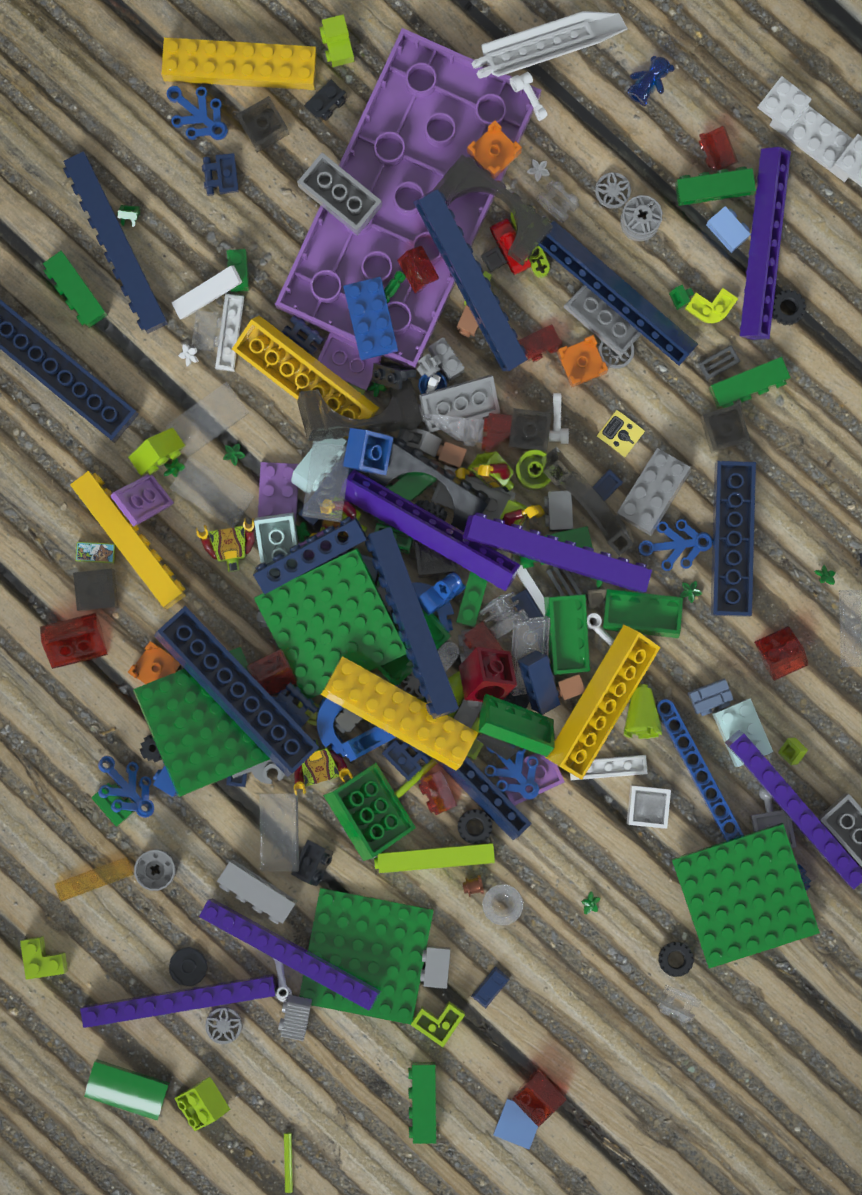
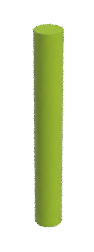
(408, 784)
(288, 1162)

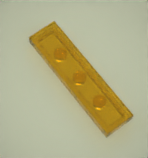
(93, 879)

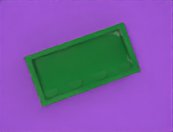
(643, 612)
(568, 634)
(401, 667)
(517, 725)
(126, 1089)

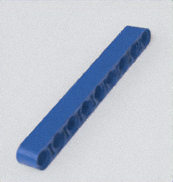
(693, 769)

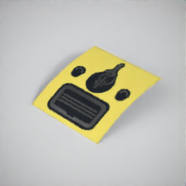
(620, 433)

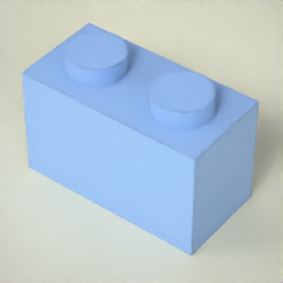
(728, 229)

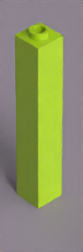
(435, 857)

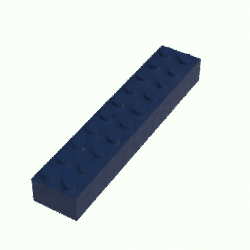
(63, 375)
(236, 691)

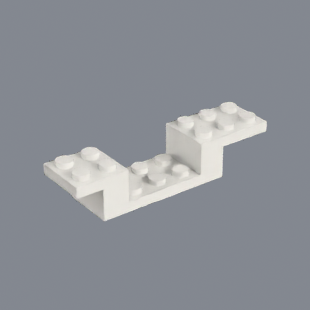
(813, 132)

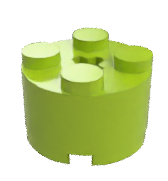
(525, 477)

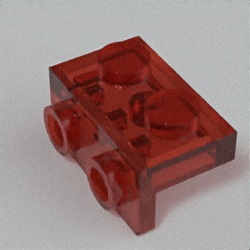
(718, 149)

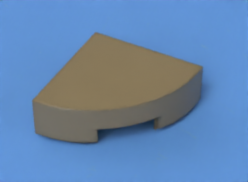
(595, 597)

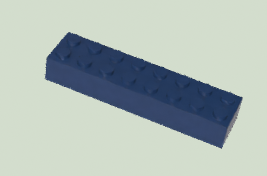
(733, 538)

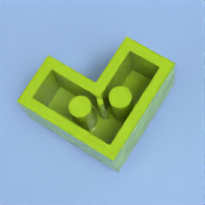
(336, 36)
(156, 451)
(39, 964)
(441, 1027)

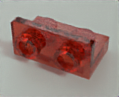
(418, 268)
(541, 342)
(481, 637)

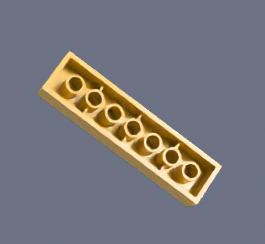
(239, 63)
(298, 370)
(127, 539)
(603, 701)
(398, 713)

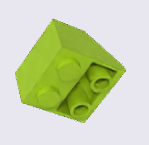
(202, 1104)

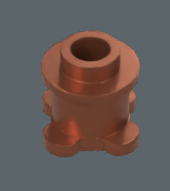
(473, 885)

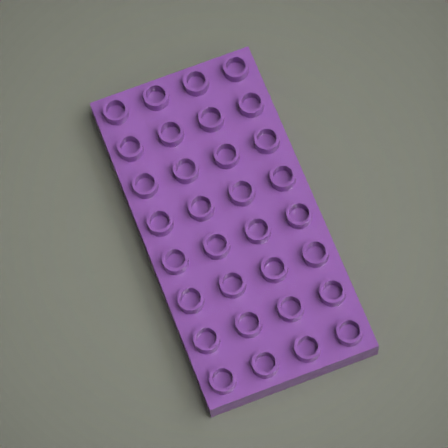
(404, 144)

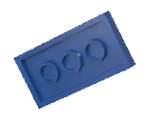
(370, 318)

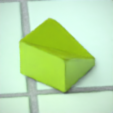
(793, 751)

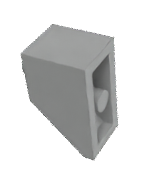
(421, 440)

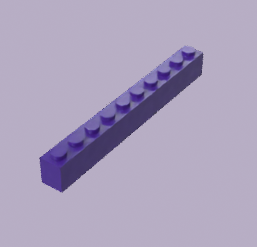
(765, 243)
(430, 530)
(556, 553)
(795, 808)
(290, 954)
(178, 1001)

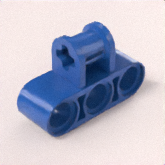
(441, 593)

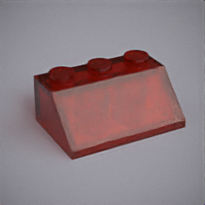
(73, 640)

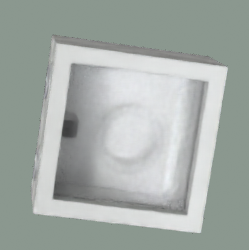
(648, 806)

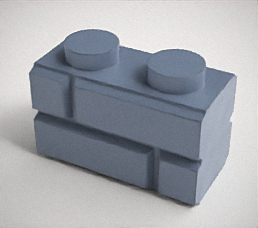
(710, 696)

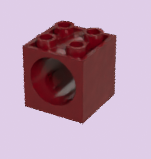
(487, 673)

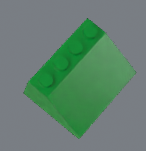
(369, 812)

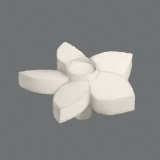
(538, 170)
(189, 354)

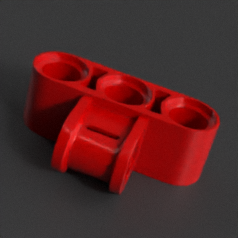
(504, 237)

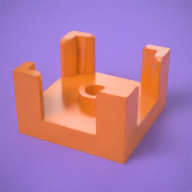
(494, 150)
(582, 361)
(154, 664)

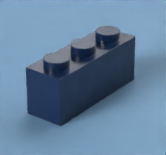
(539, 682)

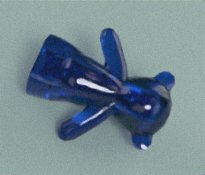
(649, 80)

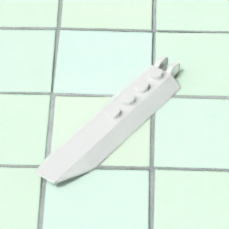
(547, 42)

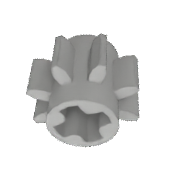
(429, 365)

